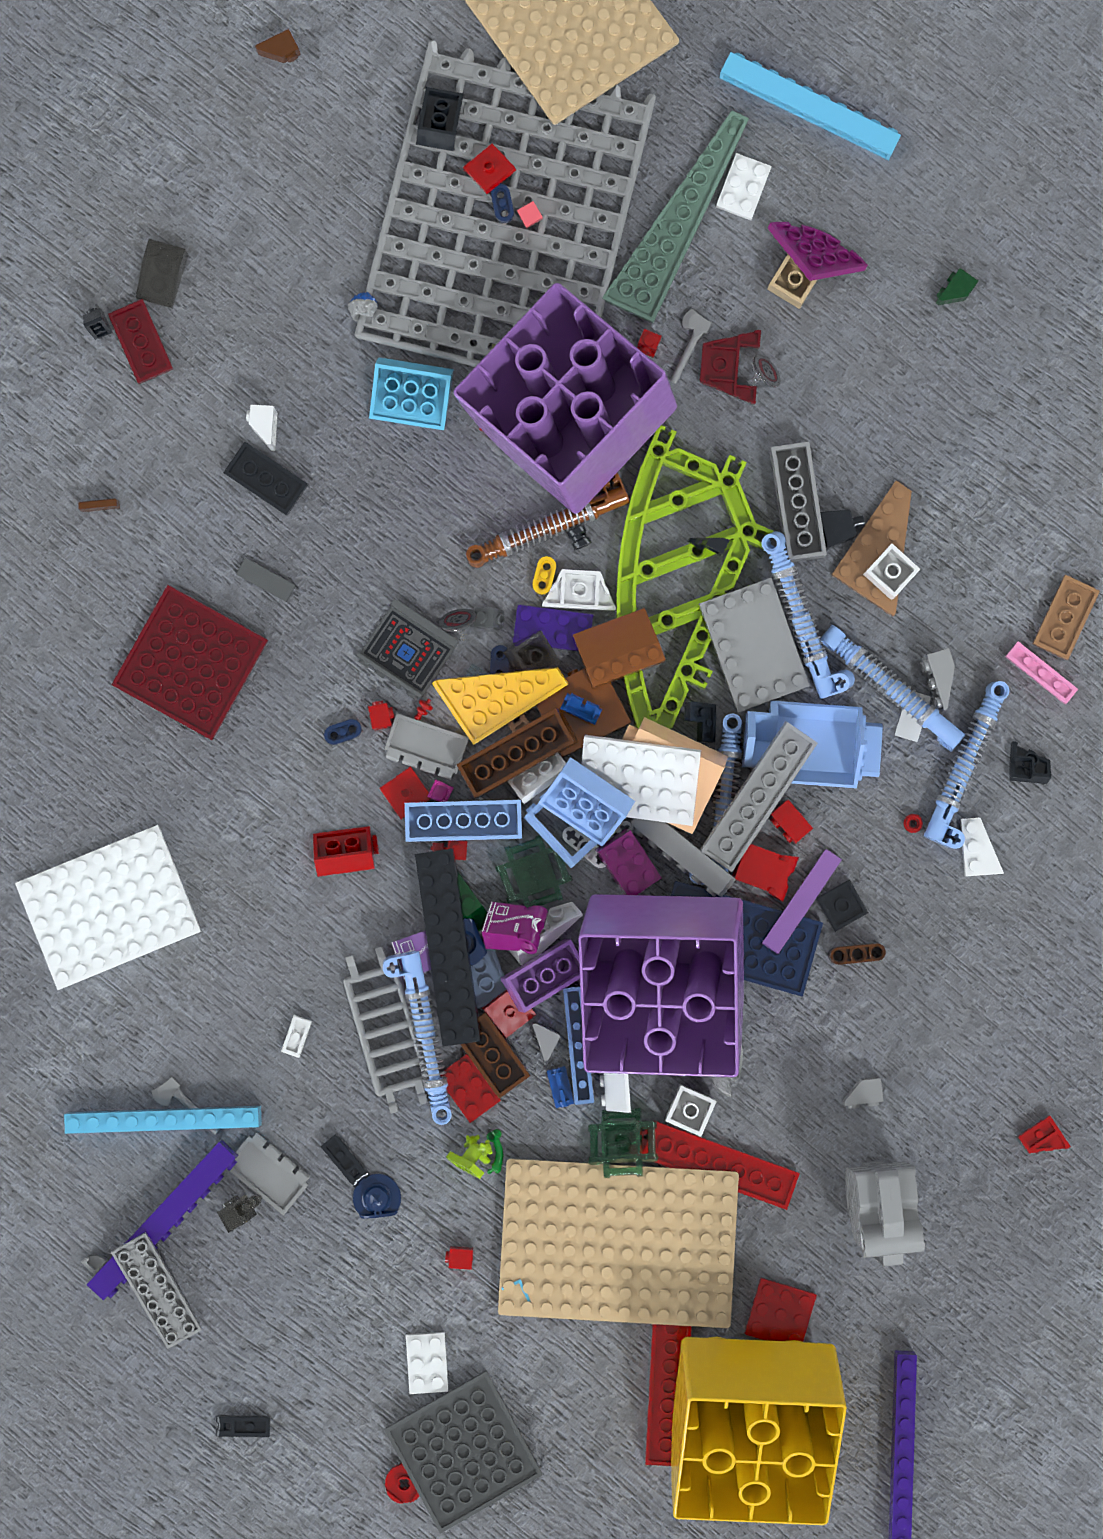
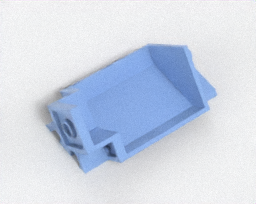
(845, 746)

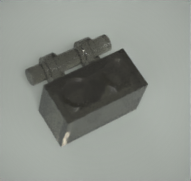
(238, 1211)

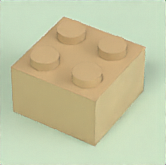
(791, 283)

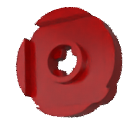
(393, 1483)

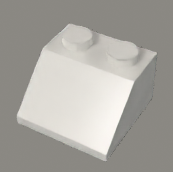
(264, 423)

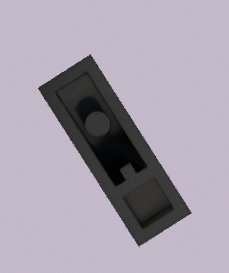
(96, 323)

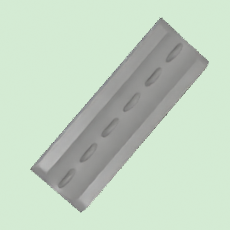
(156, 1290)

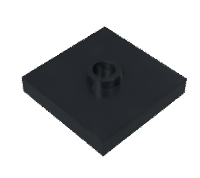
(842, 905)

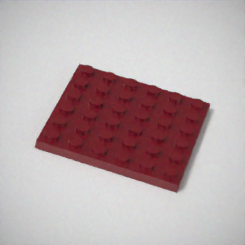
(190, 662)

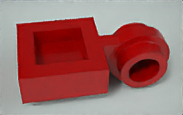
(460, 848)

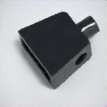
(839, 527)

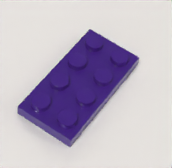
(556, 625)

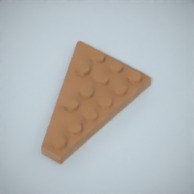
(883, 528)

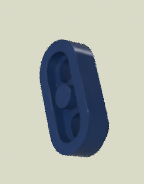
(502, 204)
(498, 663)
(343, 732)

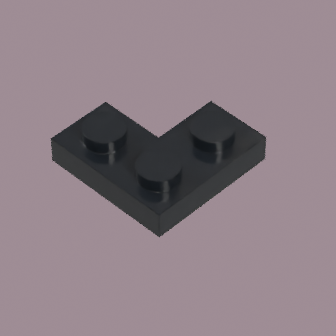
(705, 717)

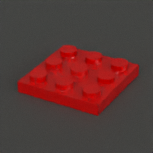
(779, 1312)

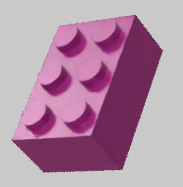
(628, 863)

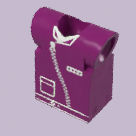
(514, 927)

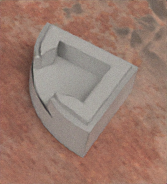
(94, 1263)

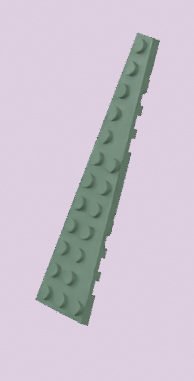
(656, 260)

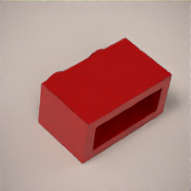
(790, 822)

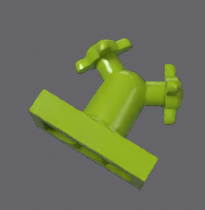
(471, 1155)

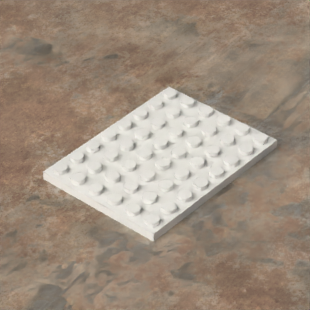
(108, 907)

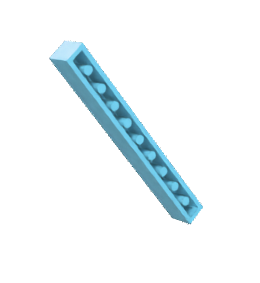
(809, 105)
(162, 1119)

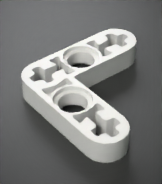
(590, 856)

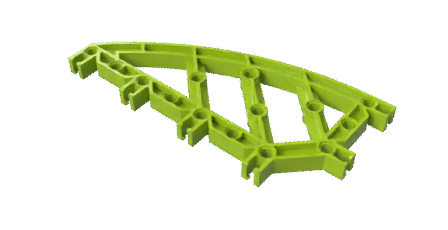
(630, 572)

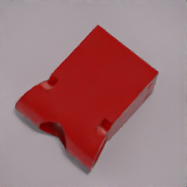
(765, 870)

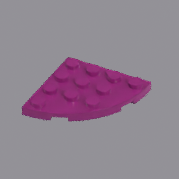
(816, 251)

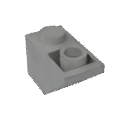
(864, 1091)

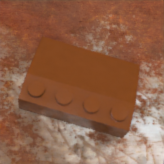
(619, 648)

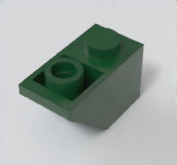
(958, 289)

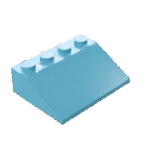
(410, 393)

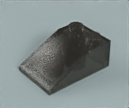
(161, 273)

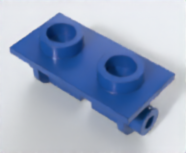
(573, 705)
(560, 1087)

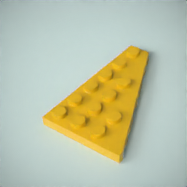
(493, 700)

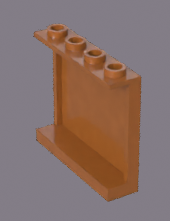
(610, 720)

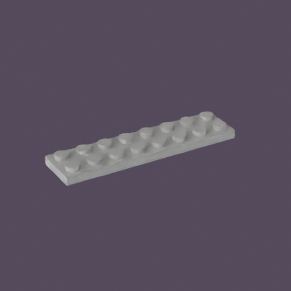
(758, 796)

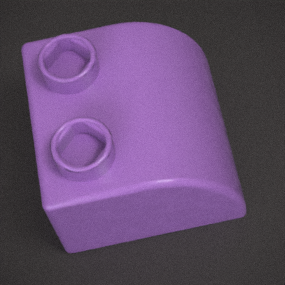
(567, 397)
(662, 985)

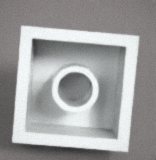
(891, 571)
(690, 1110)

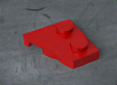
(1043, 1137)

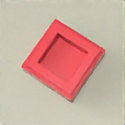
(529, 214)

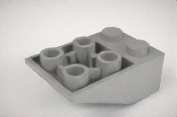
(939, 671)

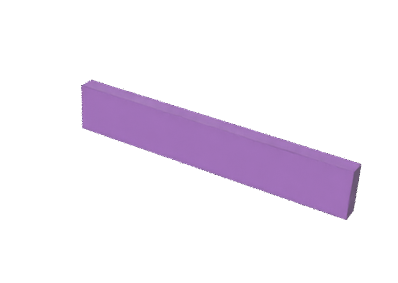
(801, 901)

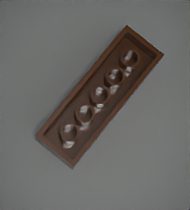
(517, 752)

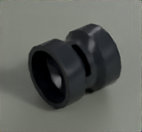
(579, 537)

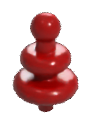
(422, 710)

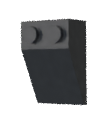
(439, 119)

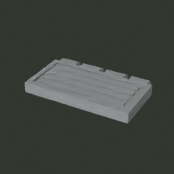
(425, 744)
(268, 1175)

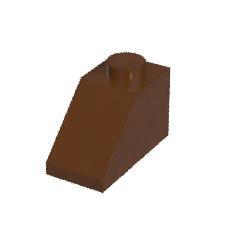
(279, 48)

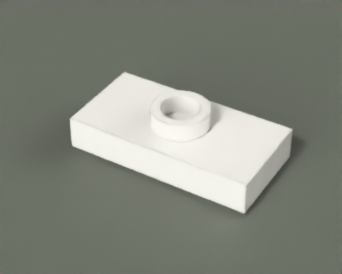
(296, 1036)

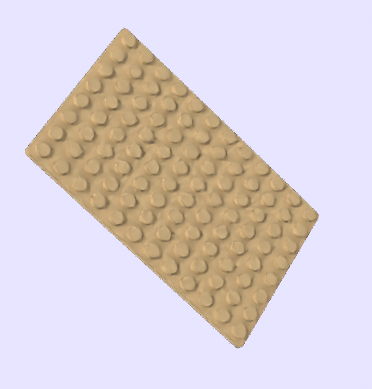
(574, 47)
(618, 1244)

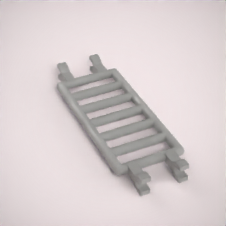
(364, 1036)

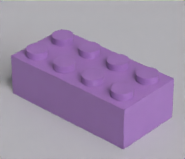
(543, 975)

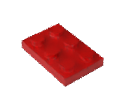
(469, 1088)

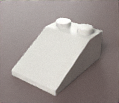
(616, 1092)

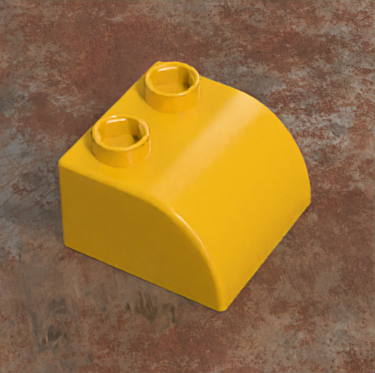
(756, 1430)

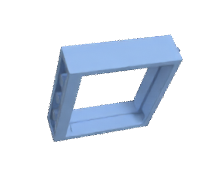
(551, 840)

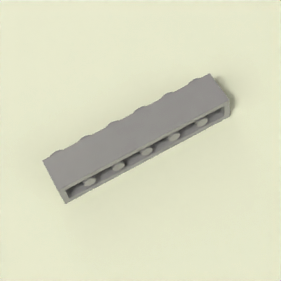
(686, 854)

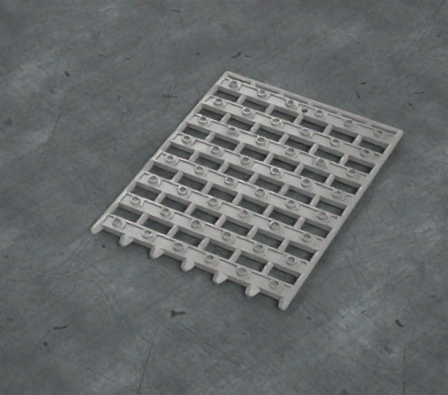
(499, 233)

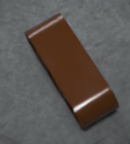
(866, 956)

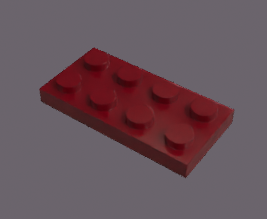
(140, 341)

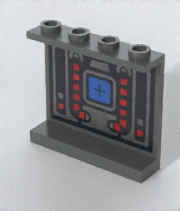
(407, 650)

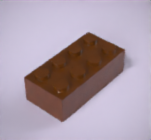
(496, 1058)

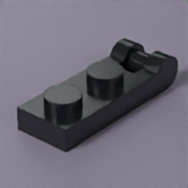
(344, 1160)
(243, 1426)

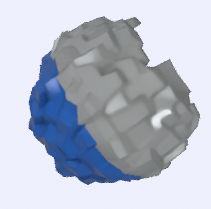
(362, 304)

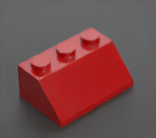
(343, 851)

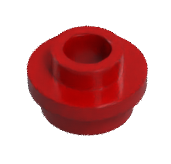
(919, 823)

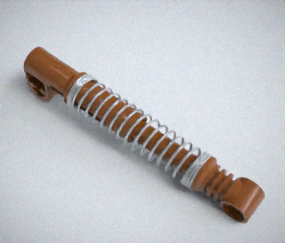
(552, 525)

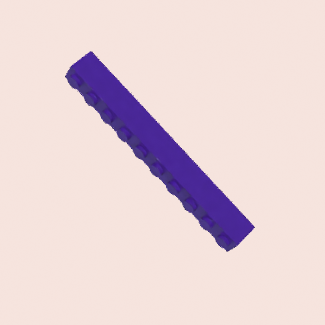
(170, 1212)
(902, 1445)

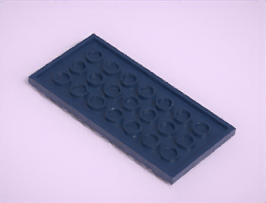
(762, 966)

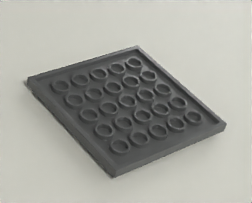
(463, 1451)

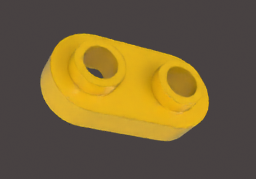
(544, 575)

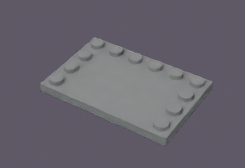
(754, 644)

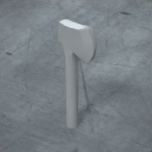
(700, 326)
(172, 1089)

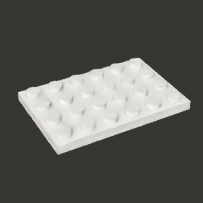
(653, 775)

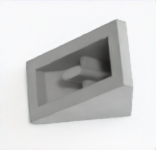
(547, 1040)

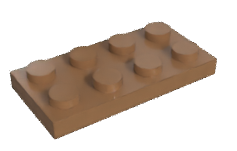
(1066, 617)

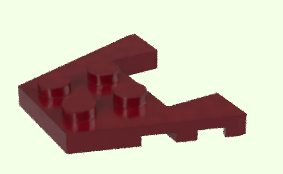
(721, 364)

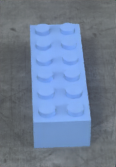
(463, 820)

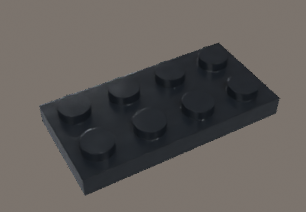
(265, 478)

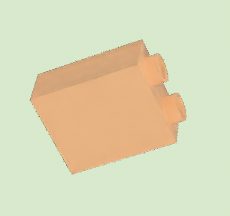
(711, 761)

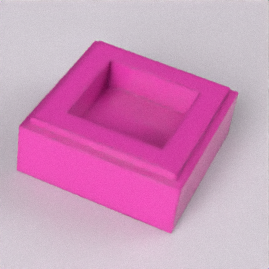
(440, 791)

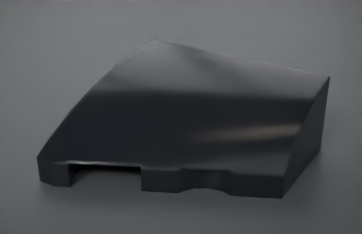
(715, 545)
(1028, 766)

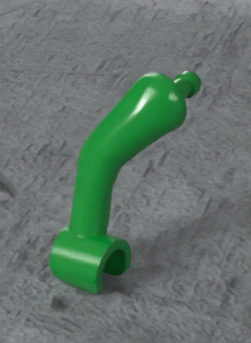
(494, 1137)

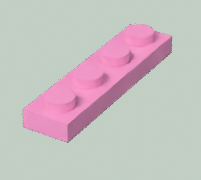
(1041, 673)

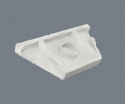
(579, 591)

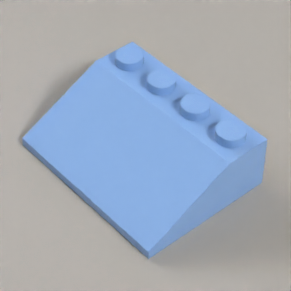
(586, 802)

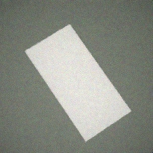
(907, 727)

